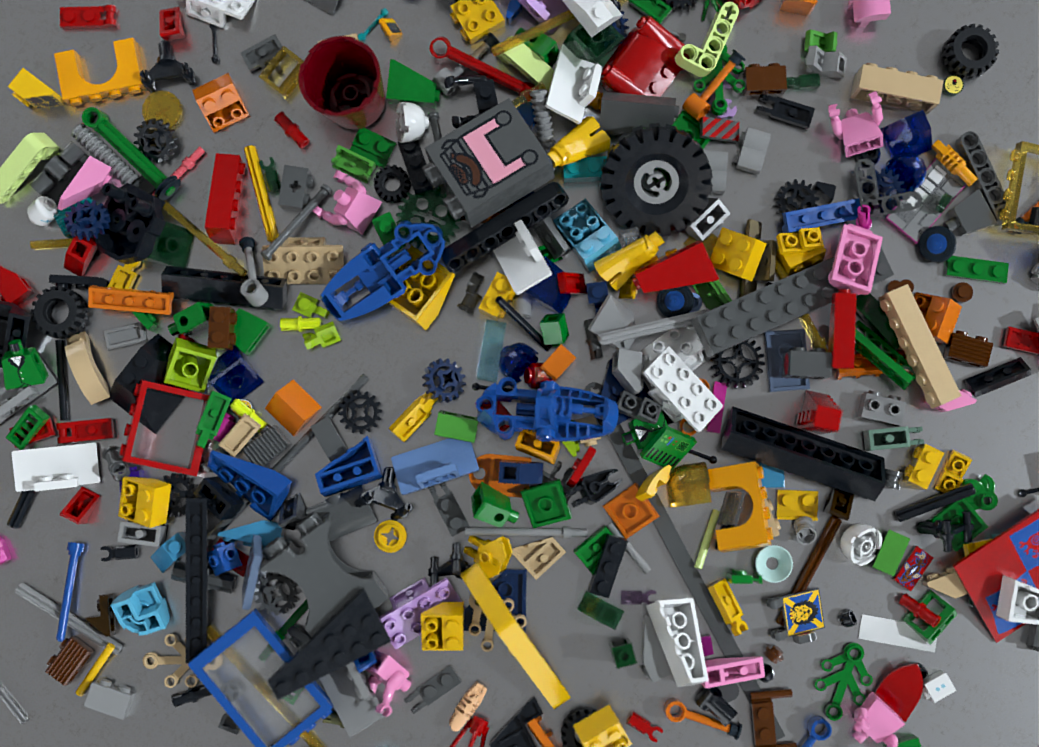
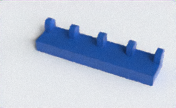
(820, 215)

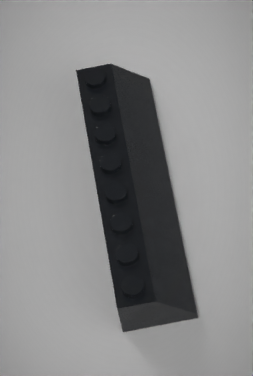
(804, 454)

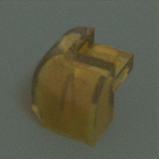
(688, 485)

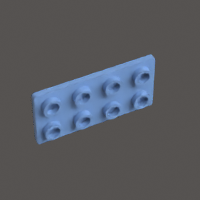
(434, 464)

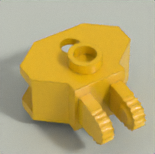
(491, 555)

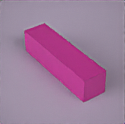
(719, 391)

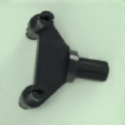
(166, 68)
(386, 496)
(945, 530)
(453, 567)

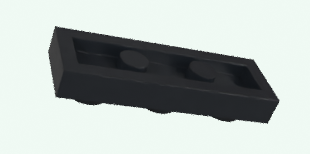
(414, 161)
(998, 377)
(608, 565)

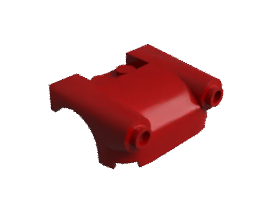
(643, 61)

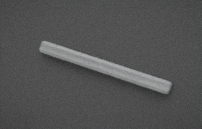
(648, 328)
(73, 621)

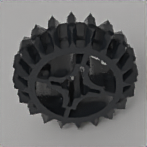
(737, 370)

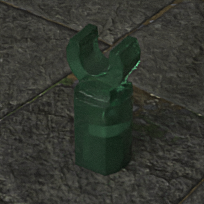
(804, 81)
(271, 176)

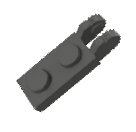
(449, 510)
(434, 688)

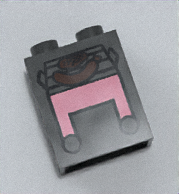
(488, 164)

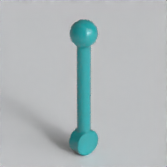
(362, 36)

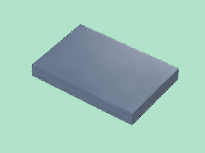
(775, 345)
(251, 572)

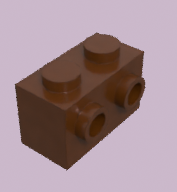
(221, 328)

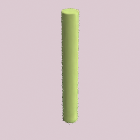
(707, 539)

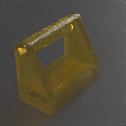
(291, 81)

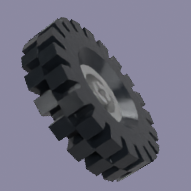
(644, 153)

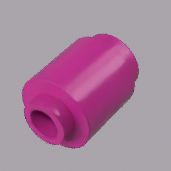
(226, 425)

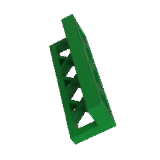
(881, 358)

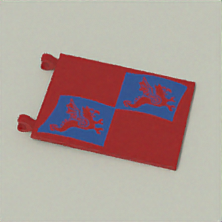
(1008, 554)

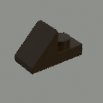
(840, 504)
(106, 620)

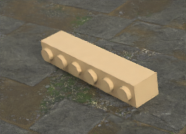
(919, 346)

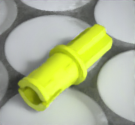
(299, 323)
(240, 408)

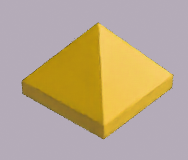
(628, 290)

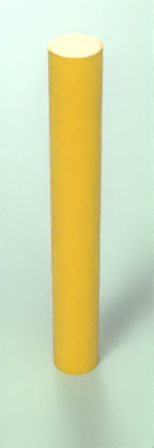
(95, 669)

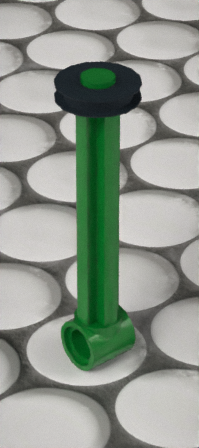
(164, 185)

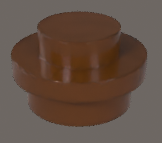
(962, 292)
(774, 654)

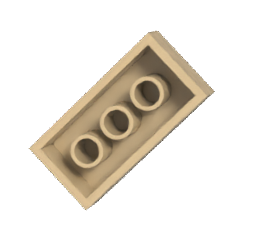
(897, 88)

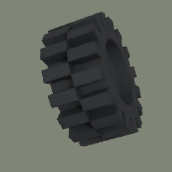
(392, 171)

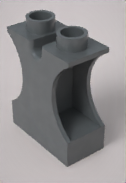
(319, 572)

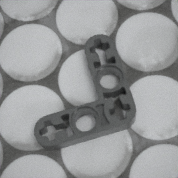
(874, 195)

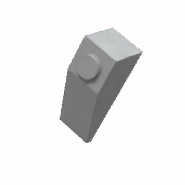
(653, 656)

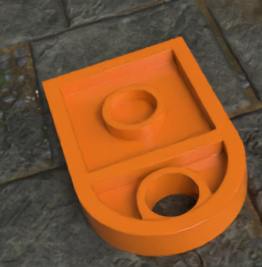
(490, 464)

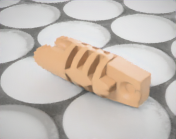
(467, 706)

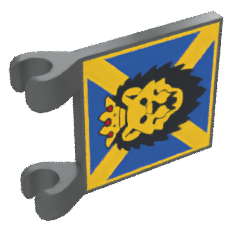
(800, 612)

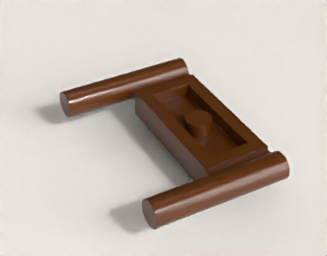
(764, 717)

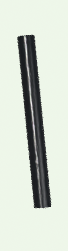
(522, 322)
(61, 374)

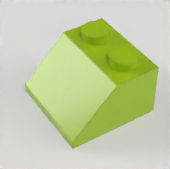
(189, 365)

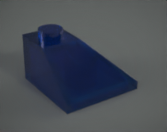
(908, 135)
(548, 292)
(234, 375)

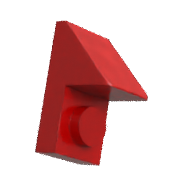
(170, 24)

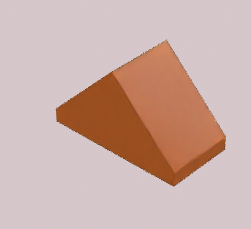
(558, 362)

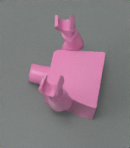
(859, 131)
(352, 207)
(391, 675)
(877, 721)

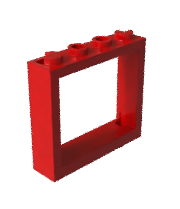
(131, 429)

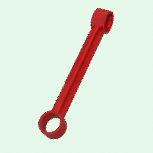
(480, 67)

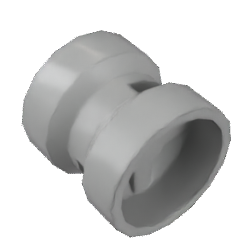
(805, 530)

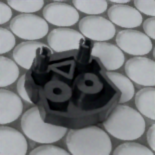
(133, 225)

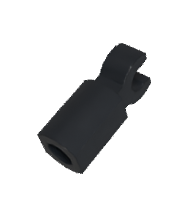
(121, 552)

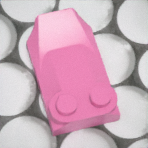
(855, 260)

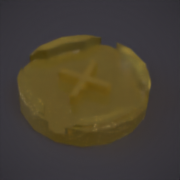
(163, 106)

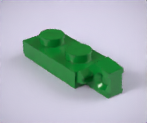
(211, 417)

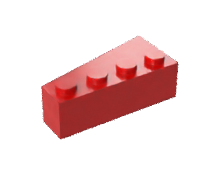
(224, 199)

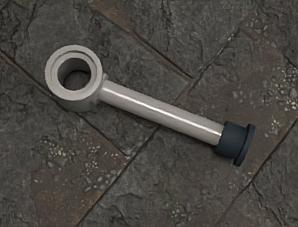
(439, 78)
(251, 288)

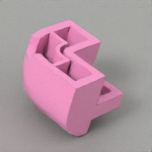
(869, 10)

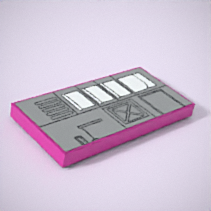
(916, 221)

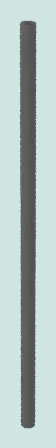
(295, 449)

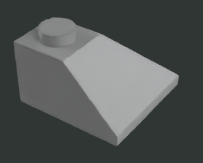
(612, 317)

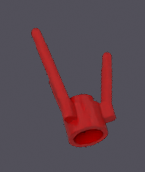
(477, 727)

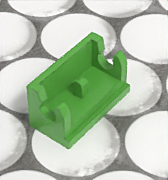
(353, 164)
(712, 294)
(456, 426)
(891, 553)

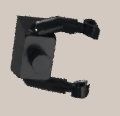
(484, 94)

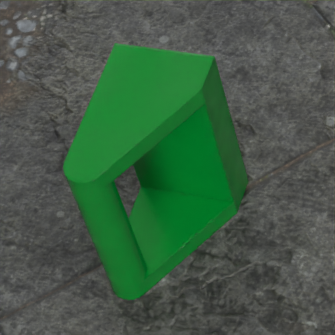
(947, 616)

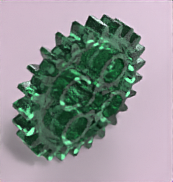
(434, 201)

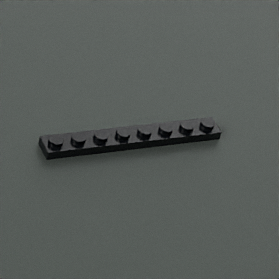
(196, 576)

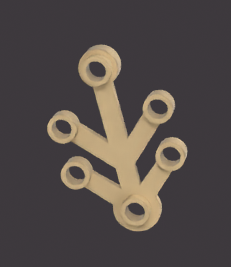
(489, 628)
(171, 660)

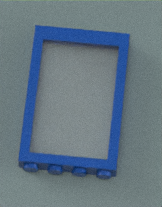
(237, 676)

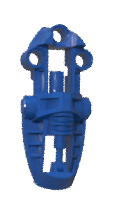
(381, 271)
(551, 410)

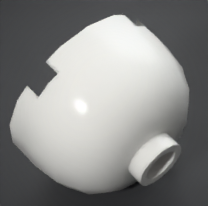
(411, 122)
(860, 543)

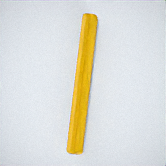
(261, 193)

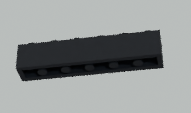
(219, 287)

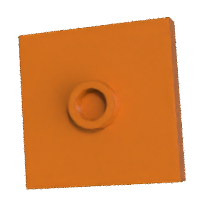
(629, 512)

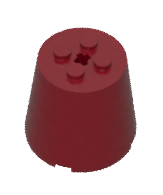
(337, 72)

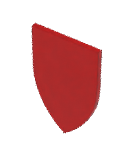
(902, 689)

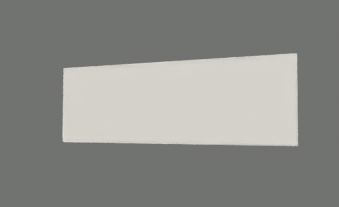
(893, 633)

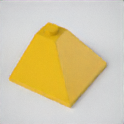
(423, 293)

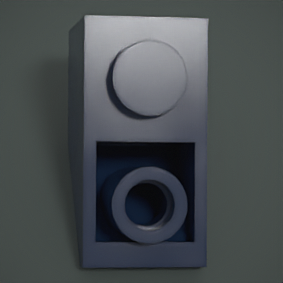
(520, 472)

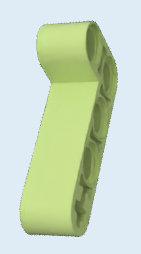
(712, 38)
(528, 64)
(22, 162)

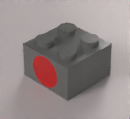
(807, 364)

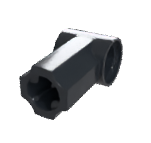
(711, 700)

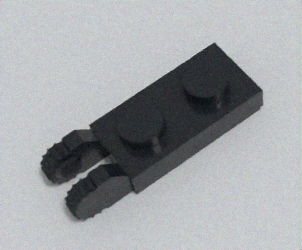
(786, 111)
(80, 282)

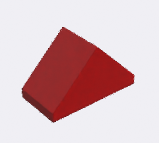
(80, 506)

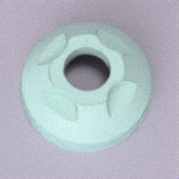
(783, 568)

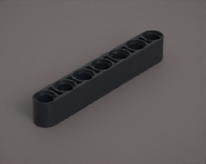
(502, 227)

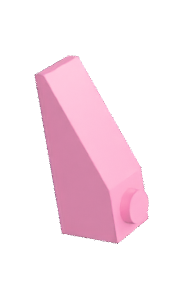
(86, 182)
(733, 670)

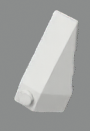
(594, 14)

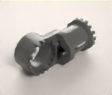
(471, 297)
(115, 463)

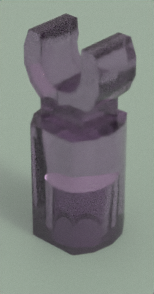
(636, 597)

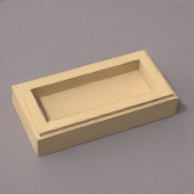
(239, 435)

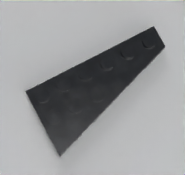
(339, 642)

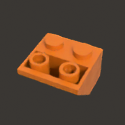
(220, 102)
(939, 315)

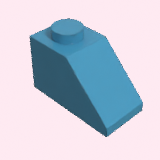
(170, 552)

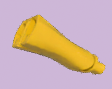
(580, 143)
(620, 265)

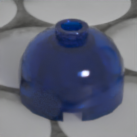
(911, 170)
(515, 360)

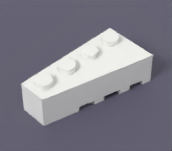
(680, 639)

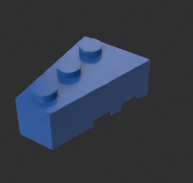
(350, 470)

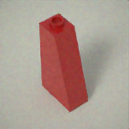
(682, 268)
(842, 329)

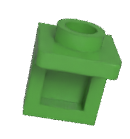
(824, 41)

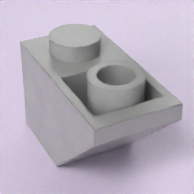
(627, 369)

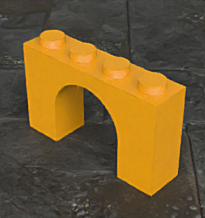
(125, 80)
(756, 530)

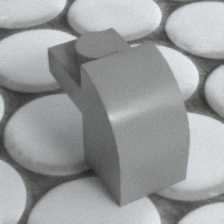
(825, 63)

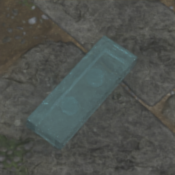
(491, 351)

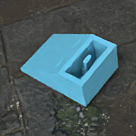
(587, 234)

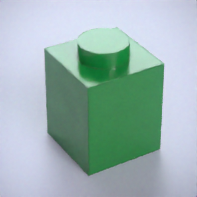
(554, 329)

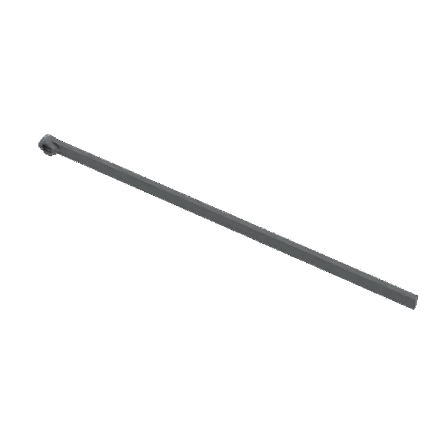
(683, 560)

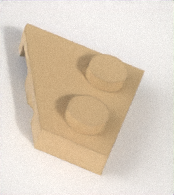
(539, 555)

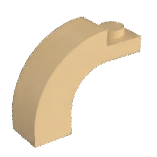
(84, 368)

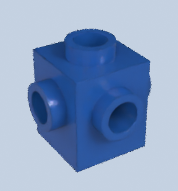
(224, 558)

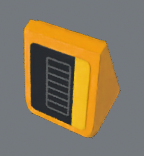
(390, 28)

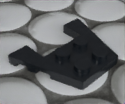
(515, 732)

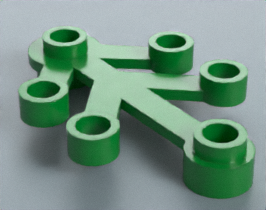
(730, 79)
(845, 678)

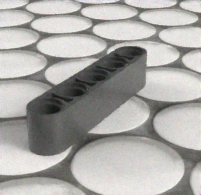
(985, 168)

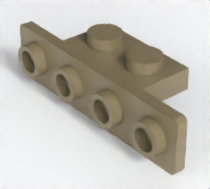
(766, 267)

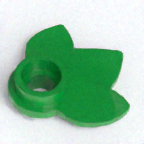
(983, 489)

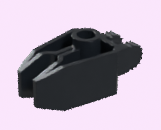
(592, 488)

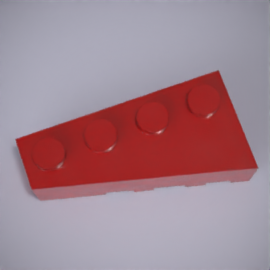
(819, 414)

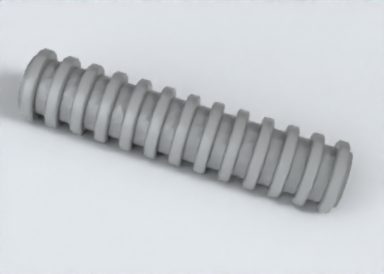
(542, 120)
(102, 153)

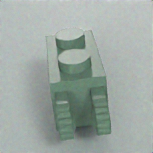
(890, 438)

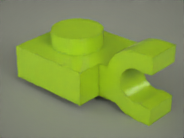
(309, 306)
(324, 335)

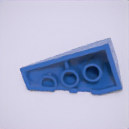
(259, 485)

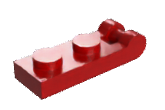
(87, 17)
(86, 430)

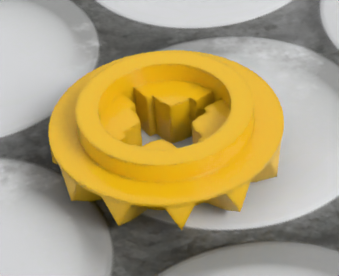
(381, 540)

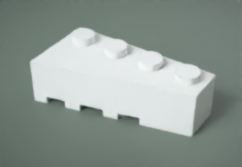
(1018, 602)

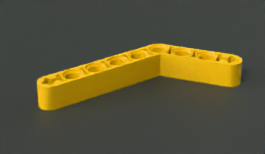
(514, 636)

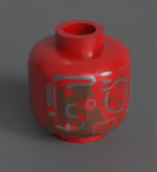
(535, 375)

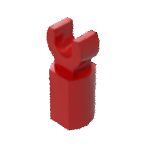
(643, 725)

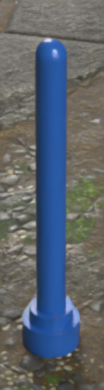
(74, 551)

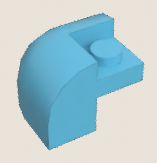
(142, 609)

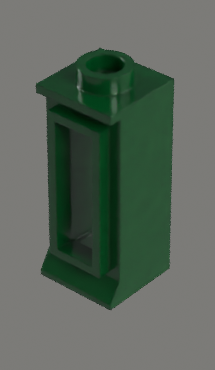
(623, 654)

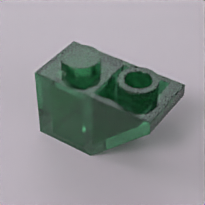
(600, 610)

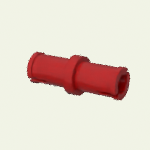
(291, 130)
(919, 610)

